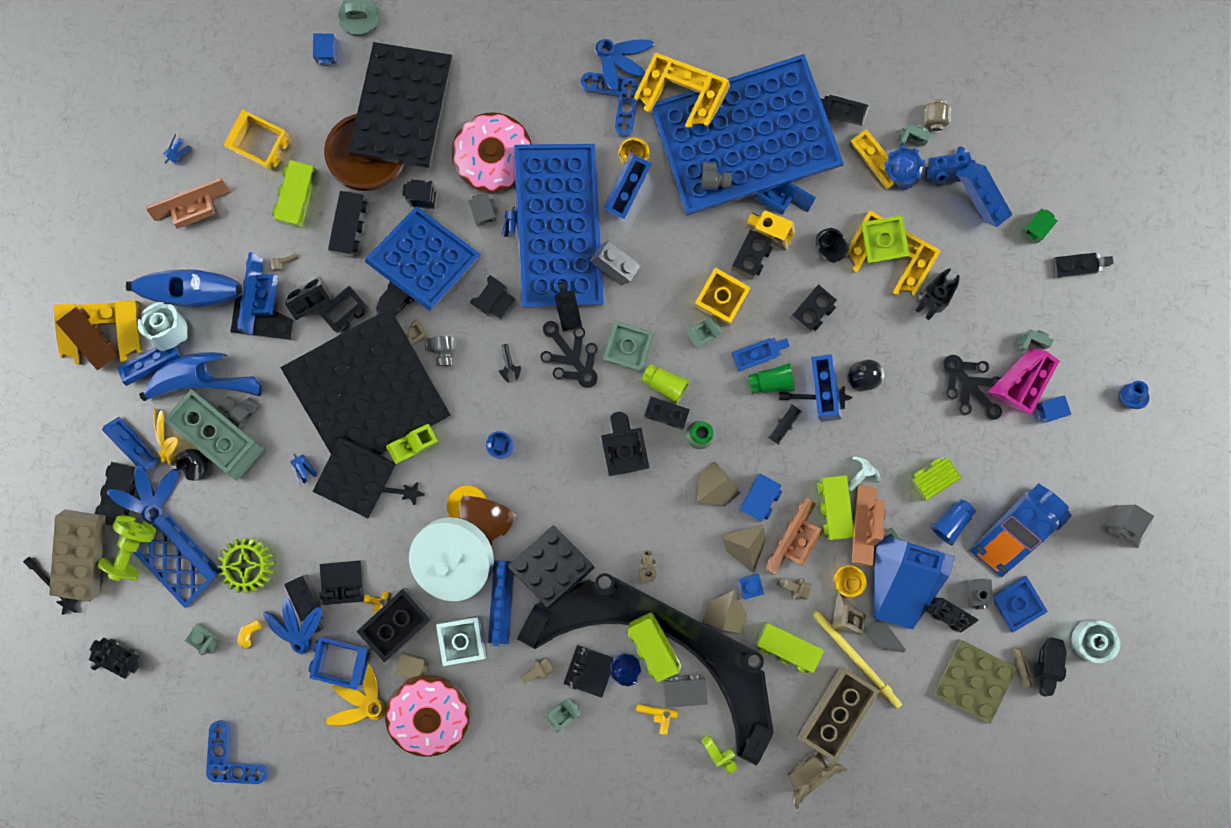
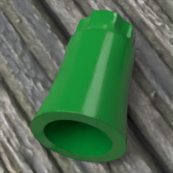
(772, 380)
(694, 440)

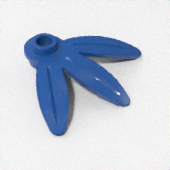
(615, 56)
(144, 490)
(297, 638)

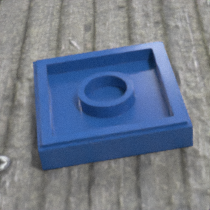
(1019, 604)

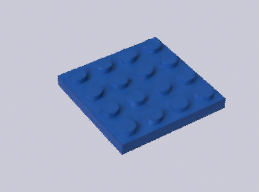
(422, 258)

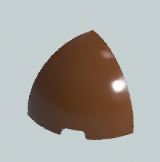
(487, 515)

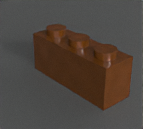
(87, 337)

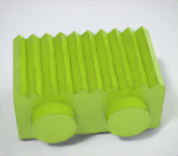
(936, 478)

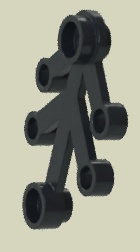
(571, 357)
(970, 384)

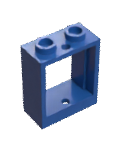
(359, 670)

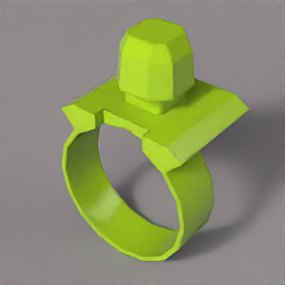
(721, 759)

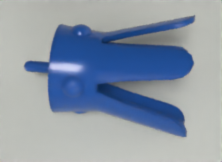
(171, 152)
(510, 223)
(300, 464)

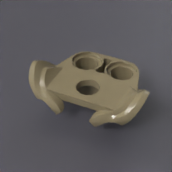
(810, 775)

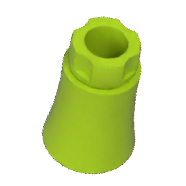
(665, 382)

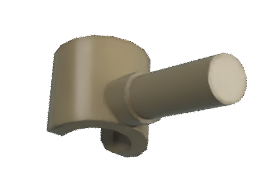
(275, 263)

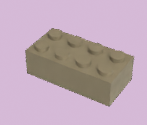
(75, 555)
(838, 714)

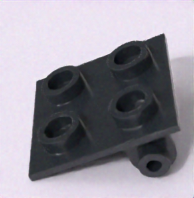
(341, 582)
(951, 614)
(588, 671)

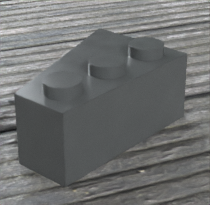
(1129, 523)

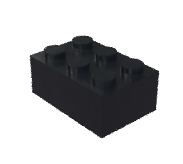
(394, 624)

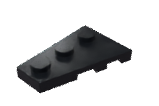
(269, 326)

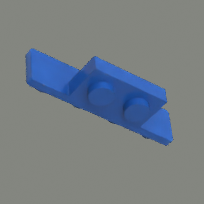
(782, 196)
(257, 294)

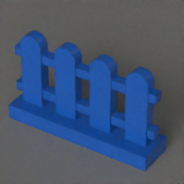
(501, 603)

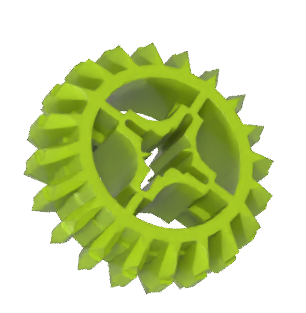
(246, 573)

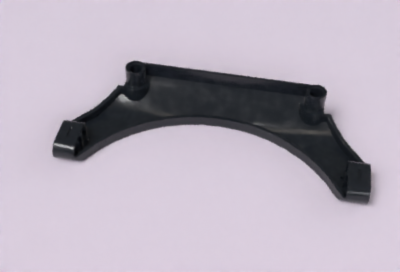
(723, 657)

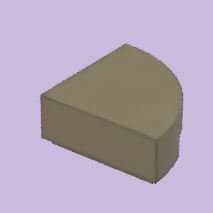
(416, 332)

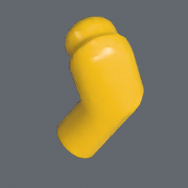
(244, 635)

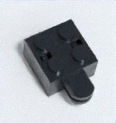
(624, 447)

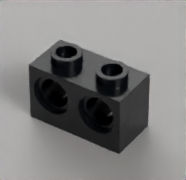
(748, 253)
(307, 298)
(810, 306)
(666, 413)

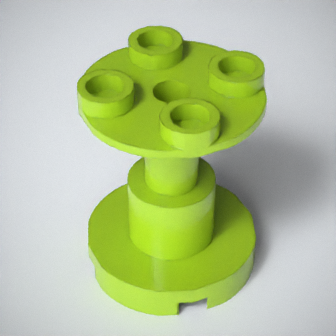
(130, 537)

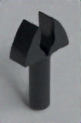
(508, 364)

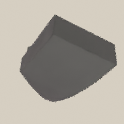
(884, 637)

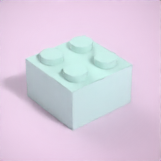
(461, 641)

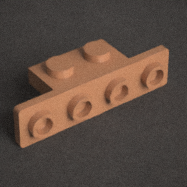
(189, 205)
(867, 524)
(798, 540)

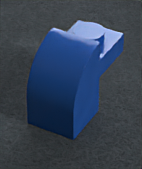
(1052, 503)

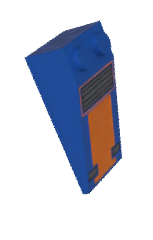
(1015, 535)

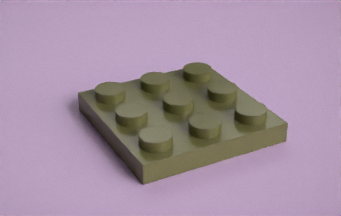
(975, 681)

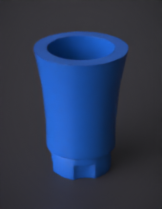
(953, 521)

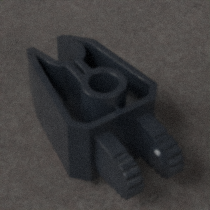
(936, 295)
(393, 298)
(1050, 665)

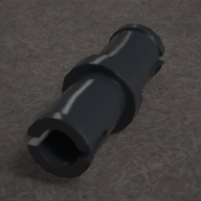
(785, 424)

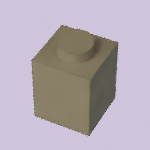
(411, 665)

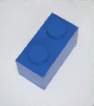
(760, 498)

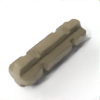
(1023, 667)

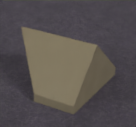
(715, 487)
(746, 545)
(726, 613)
(847, 616)

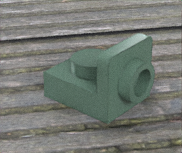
(202, 639)

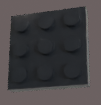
(354, 477)
(551, 567)

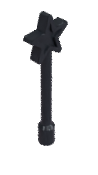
(787, 396)
(409, 492)
(67, 603)

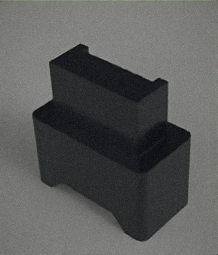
(494, 299)

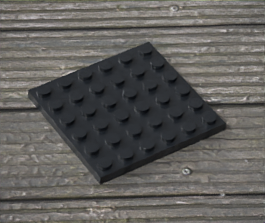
(366, 386)

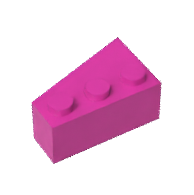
(1026, 381)

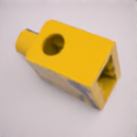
(780, 230)

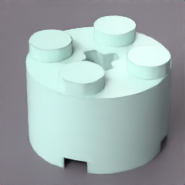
(163, 326)
(1107, 637)

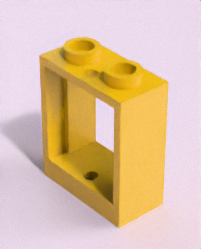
(239, 131)

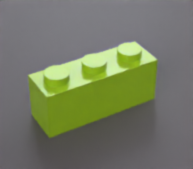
(294, 193)
(836, 507)
(654, 647)
(789, 648)

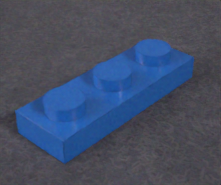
(146, 364)
(131, 444)

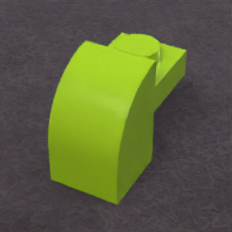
(412, 444)

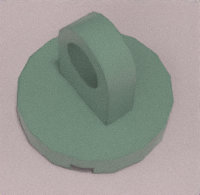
(358, 16)

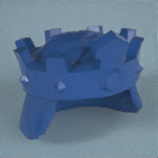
(904, 167)

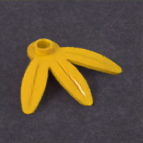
(169, 446)
(365, 703)

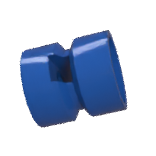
(500, 445)

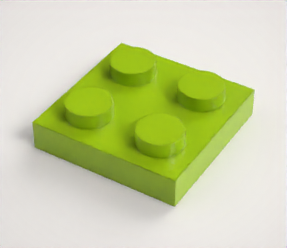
(885, 239)

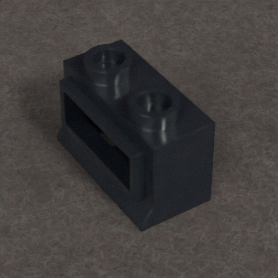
(420, 193)
(344, 322)

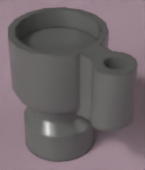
(712, 179)
(443, 347)
(238, 413)

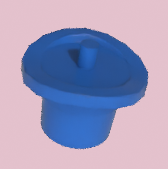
(1135, 395)

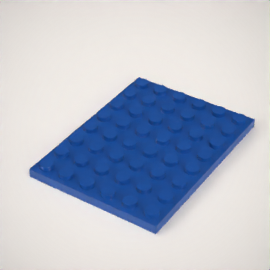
(763, 133)

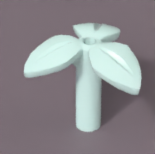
(868, 470)

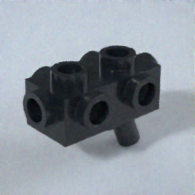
(113, 657)

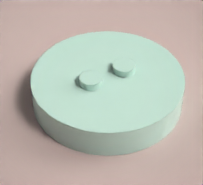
(451, 559)

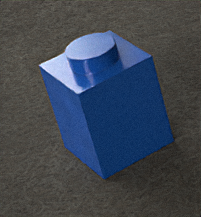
(324, 48)
(1053, 409)
(750, 586)

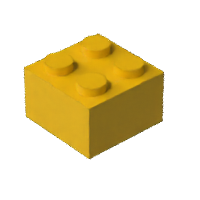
(722, 296)

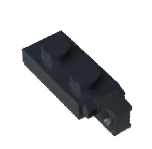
(845, 109)
(1080, 264)
(567, 308)

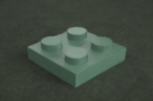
(628, 346)

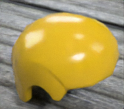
(635, 145)
(850, 581)

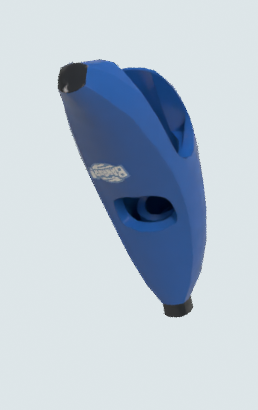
(186, 287)
(191, 372)

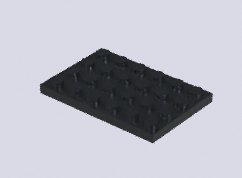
(401, 105)

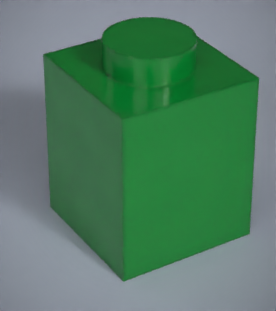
(1040, 225)

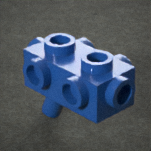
(947, 167)

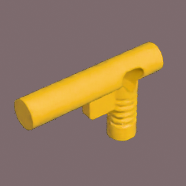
(376, 601)
(658, 715)

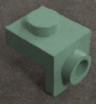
(915, 133)
(704, 331)
(1037, 338)
(563, 714)

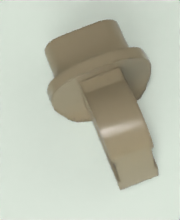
(647, 564)
(799, 589)
(541, 669)

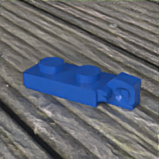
(758, 353)

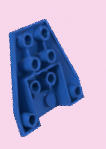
(907, 580)

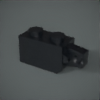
(304, 598)

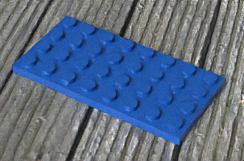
(557, 222)

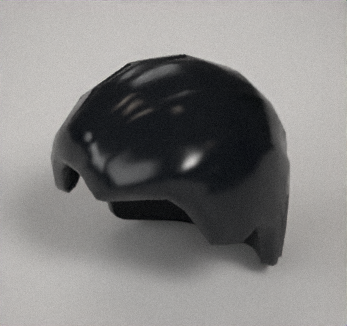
(831, 245)
(866, 375)
(192, 463)

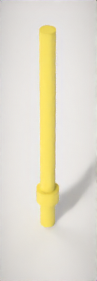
(885, 689)

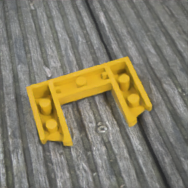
(665, 69)
(920, 252)
(122, 313)

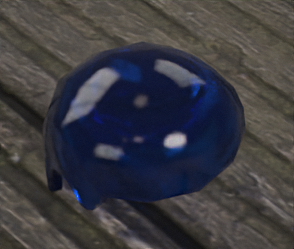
(625, 669)

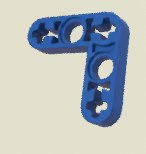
(621, 91)
(222, 761)

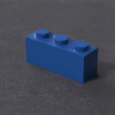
(627, 185)
(985, 194)
(826, 388)

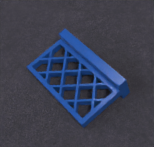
(189, 549)

